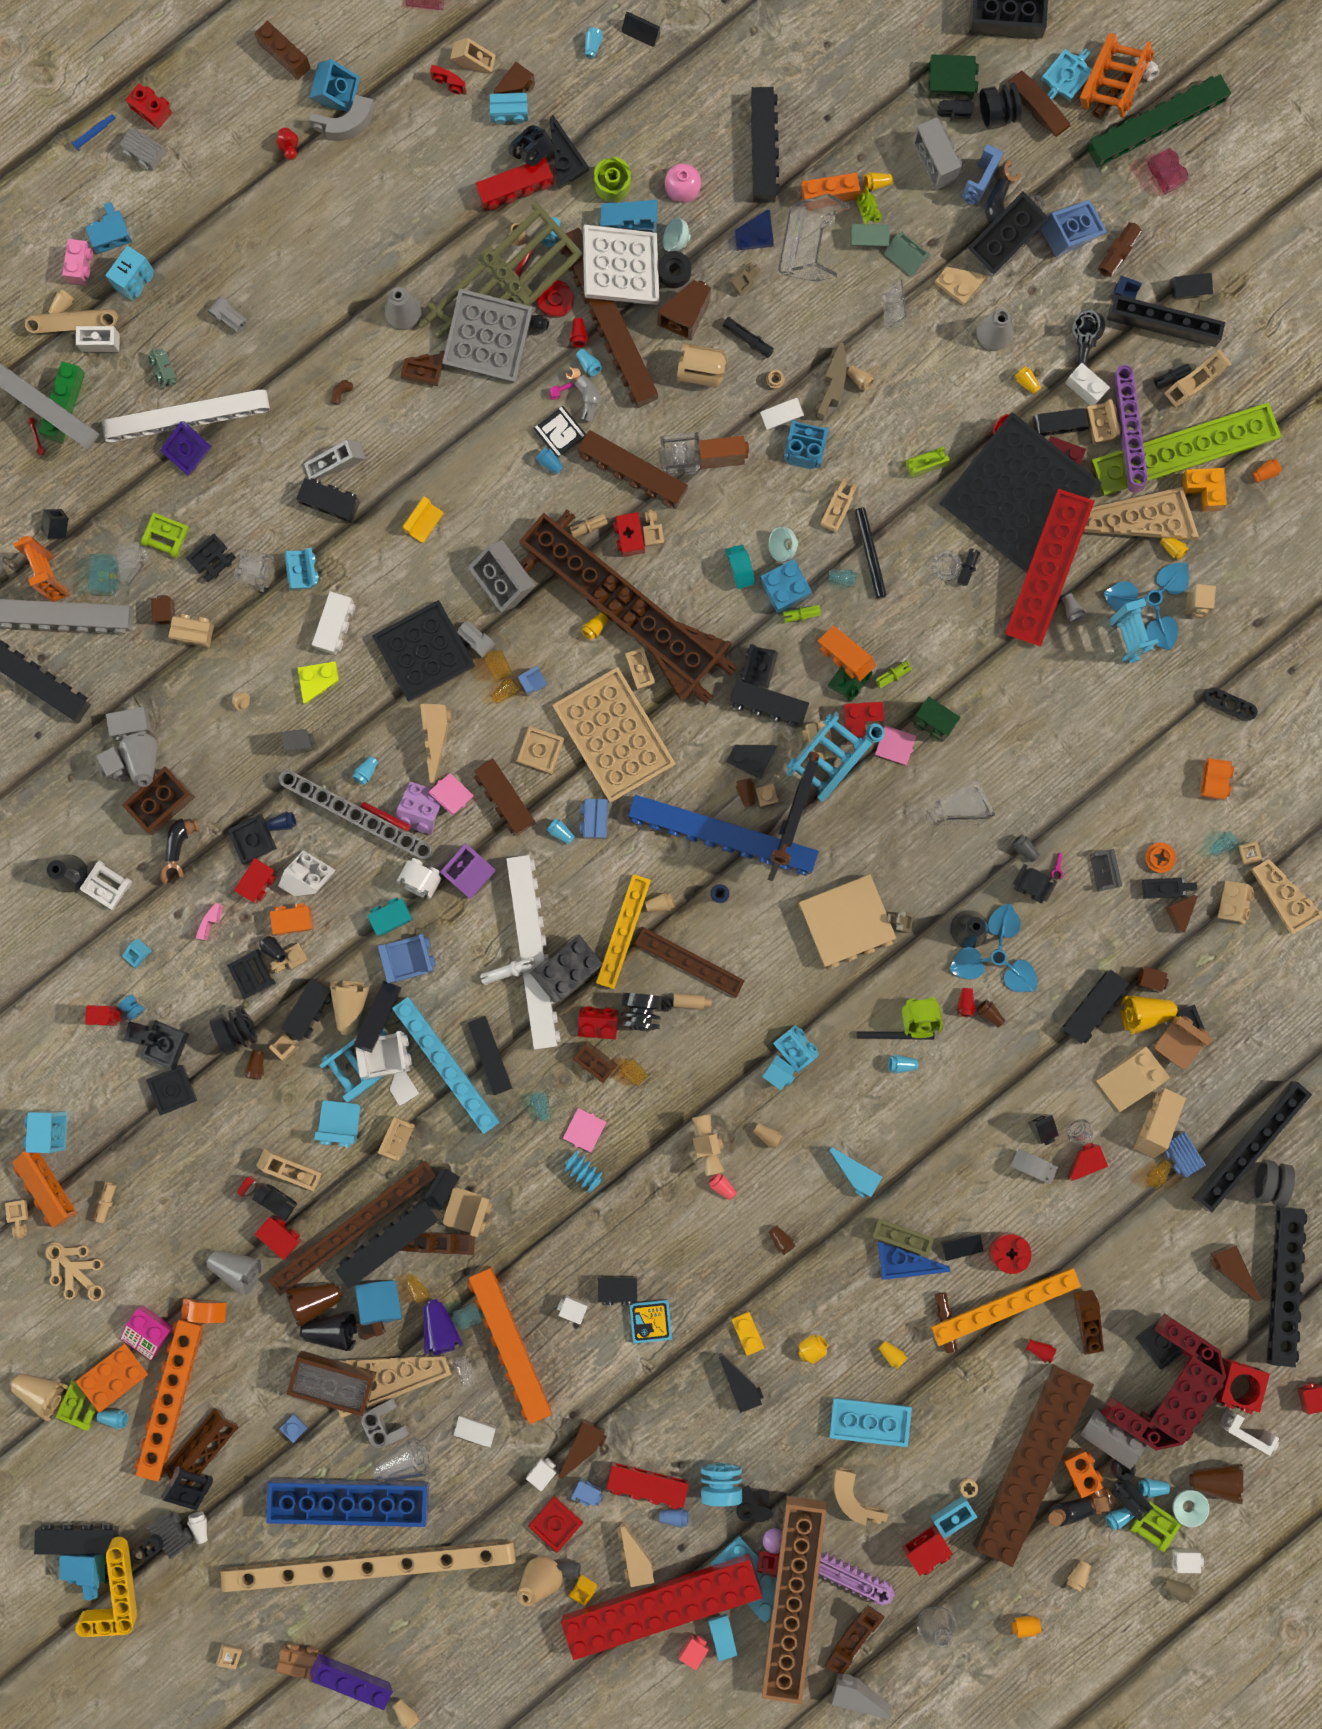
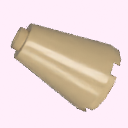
(348, 1004)
(39, 1394)
(539, 1581)

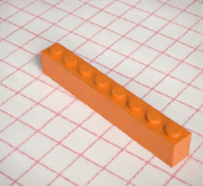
(510, 1345)

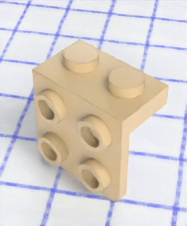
(467, 1211)

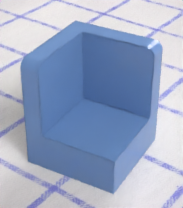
(532, 680)

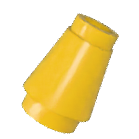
(876, 180)
(1027, 379)
(1174, 547)
(594, 626)
(892, 1354)

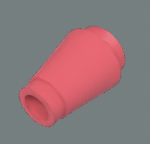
(721, 1185)

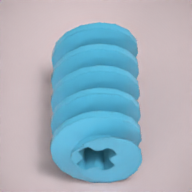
(583, 1171)

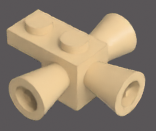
(708, 1145)

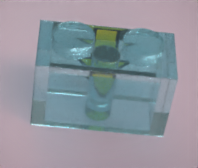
(103, 575)

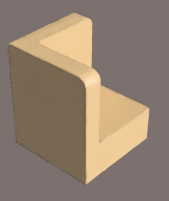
(284, 1047)

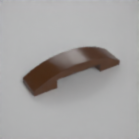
(852, 1639)

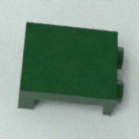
(952, 75)

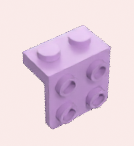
(418, 808)

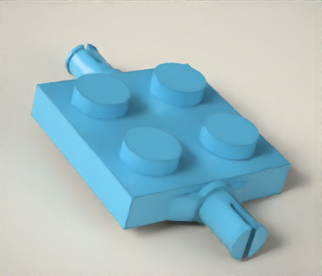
(1067, 74)

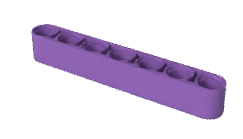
(1130, 420)

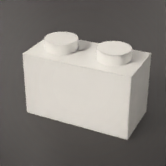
(97, 338)
(1087, 385)

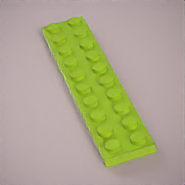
(1192, 447)

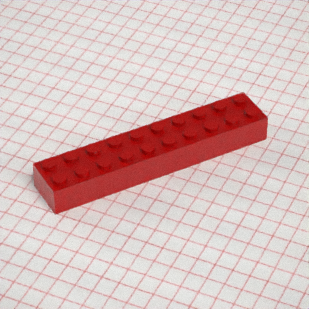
(661, 1607)

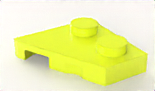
(316, 679)

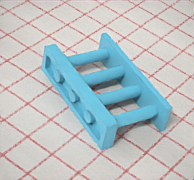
(1133, 630)
(848, 759)
(351, 1090)

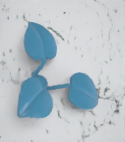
(1173, 579)
(968, 961)

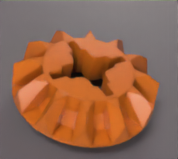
(1168, 854)

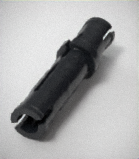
(755, 342)

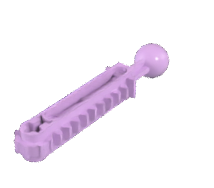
(840, 1572)

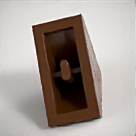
(1181, 912)

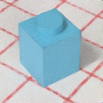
(779, 1073)

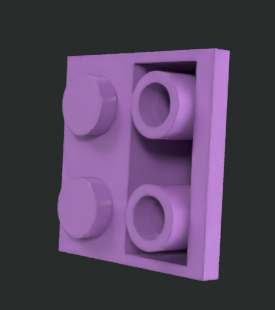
(468, 871)

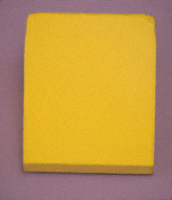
(583, 1590)

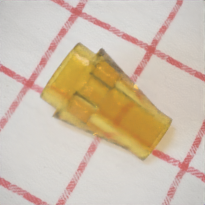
(506, 690)
(1158, 1176)
(417, 1290)

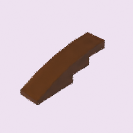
(1040, 104)
(442, 1243)

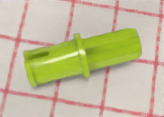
(802, 613)
(893, 674)

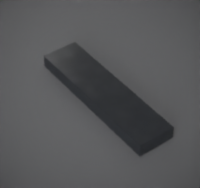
(377, 1017)
(490, 1055)

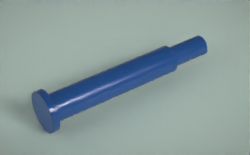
(92, 132)

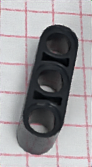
(1061, 422)

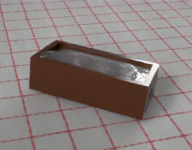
(331, 1383)

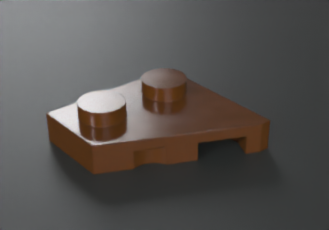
(423, 369)

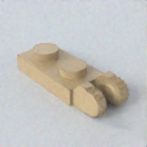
(838, 508)

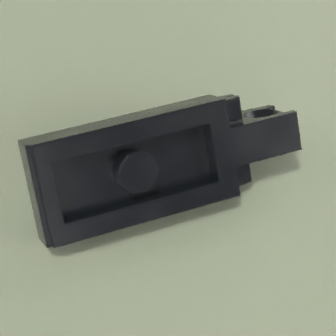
(1166, 888)

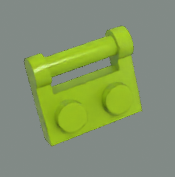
(167, 529)
(72, 1406)
(1160, 1521)

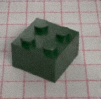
(935, 719)

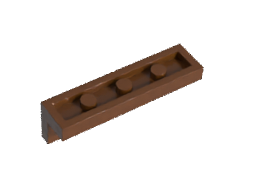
(197, 1445)

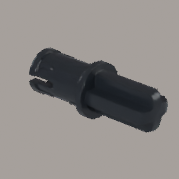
(1172, 376)
(968, 567)

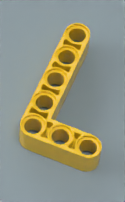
(115, 1616)

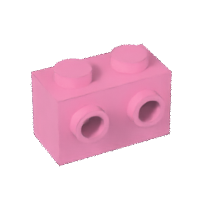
(77, 262)

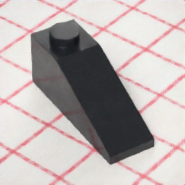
(742, 1387)

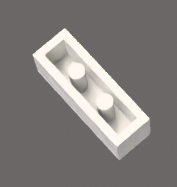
(333, 623)

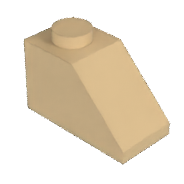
(472, 56)

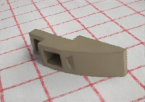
(835, 377)

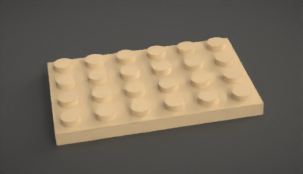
(614, 735)

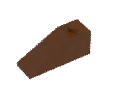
(1231, 1265)
(584, 1445)

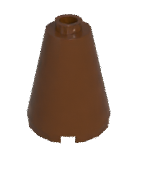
(312, 1301)
(1220, 1482)

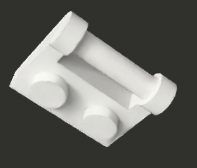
(103, 891)

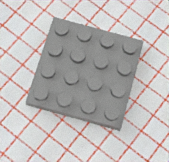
(487, 335)

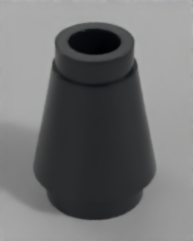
(272, 948)

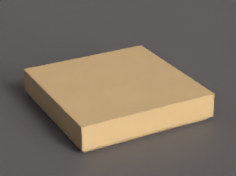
(540, 750)

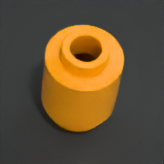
(1026, 1626)

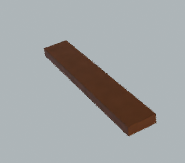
(689, 962)

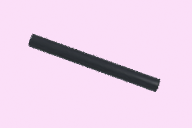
(888, 1035)

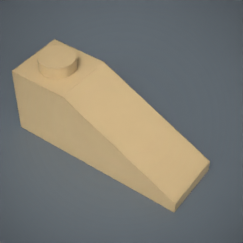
(288, 1169)

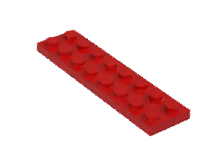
(1049, 567)

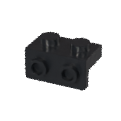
(759, 666)

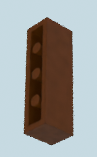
(504, 796)

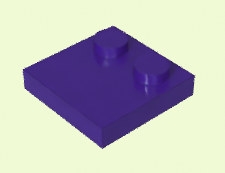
(185, 448)

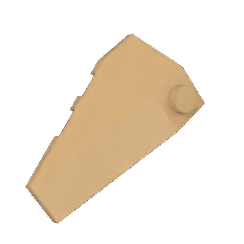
(436, 726)

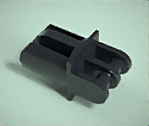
(955, 109)

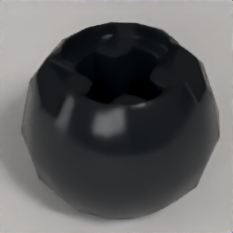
(1122, 1475)

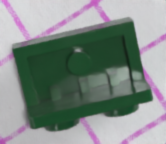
(846, 685)

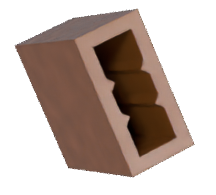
(723, 452)

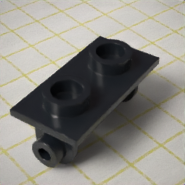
(1132, 1499)

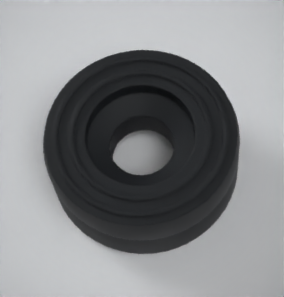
(678, 259)

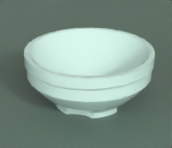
(676, 235)
(778, 544)
(1199, 1512)

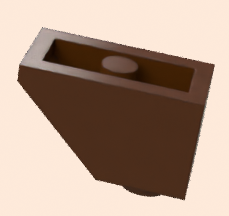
(516, 80)

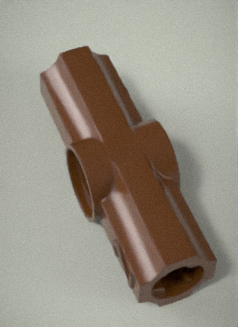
(1119, 249)

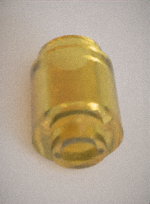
(633, 1072)

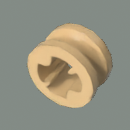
(963, 1483)

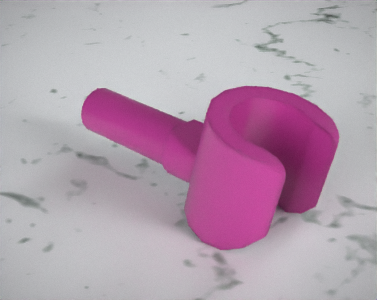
(555, 390)
(1057, 867)

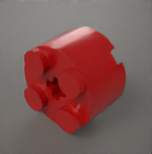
(1018, 1261)

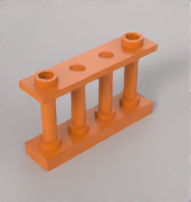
(1104, 63)
(43, 577)

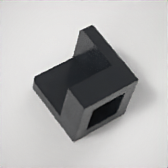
(54, 523)

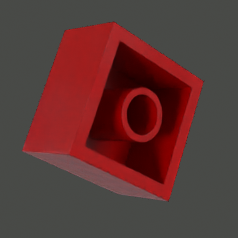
(927, 1551)

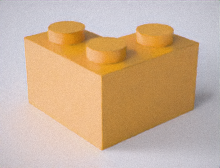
(1209, 483)

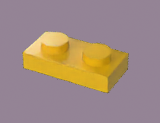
(747, 1333)

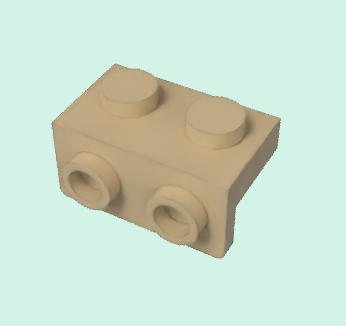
(1103, 422)
(1236, 902)

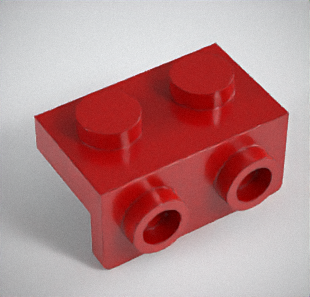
(597, 1022)

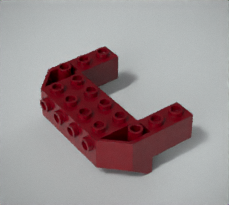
(1186, 1399)

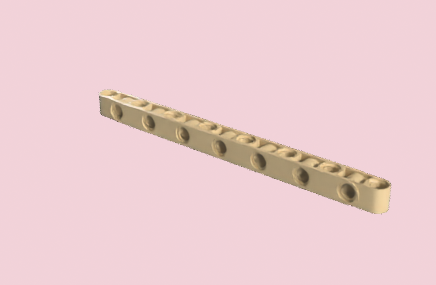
(352, 1568)

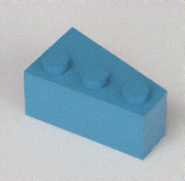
(630, 215)

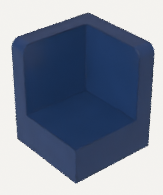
(1126, 287)

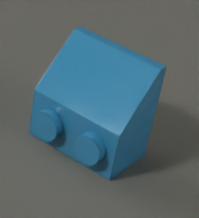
(334, 86)

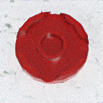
(556, 300)

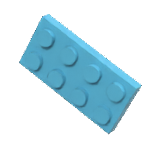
(870, 1422)
(739, 1548)

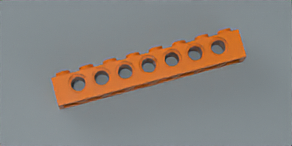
(155, 1469)

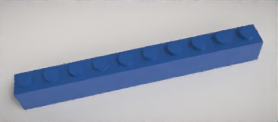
(718, 833)

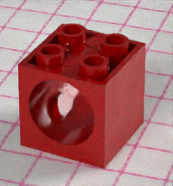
(1254, 1397)

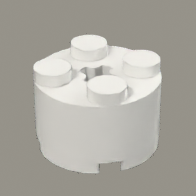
(419, 878)

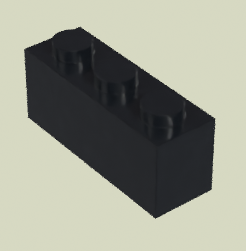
(328, 499)
(307, 1010)

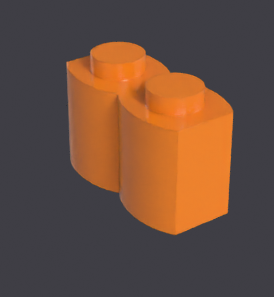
(1216, 779)

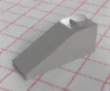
(335, 459)
(856, 1696)

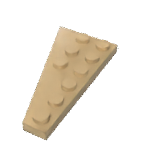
(1151, 515)
(400, 1375)

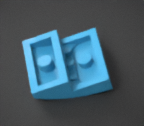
(378, 1302)

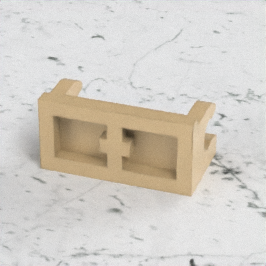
(396, 1138)

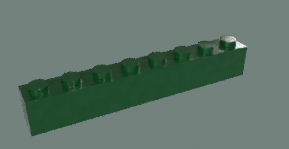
(1158, 120)

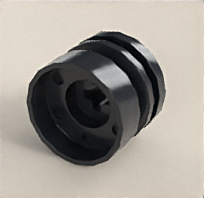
(1000, 105)
(641, 1011)
(237, 1028)

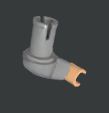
(590, 393)

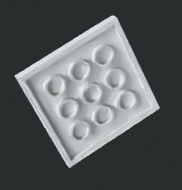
(620, 265)

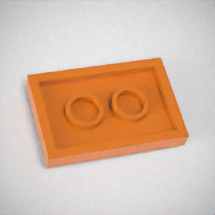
(111, 1378)

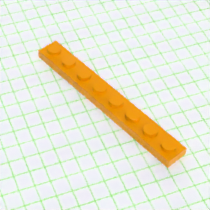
(1005, 1306)

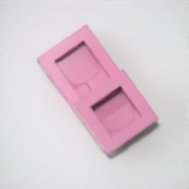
(212, 915)

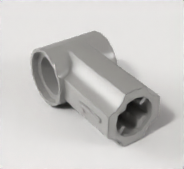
(224, 312)
(479, 642)

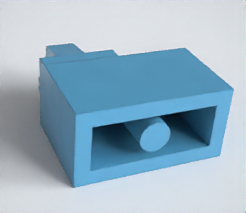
(110, 232)
(84, 1571)

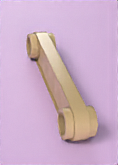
(69, 320)

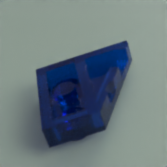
(755, 233)

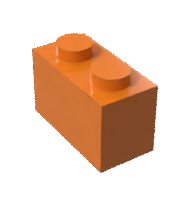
(291, 920)

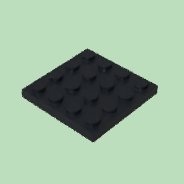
(423, 651)

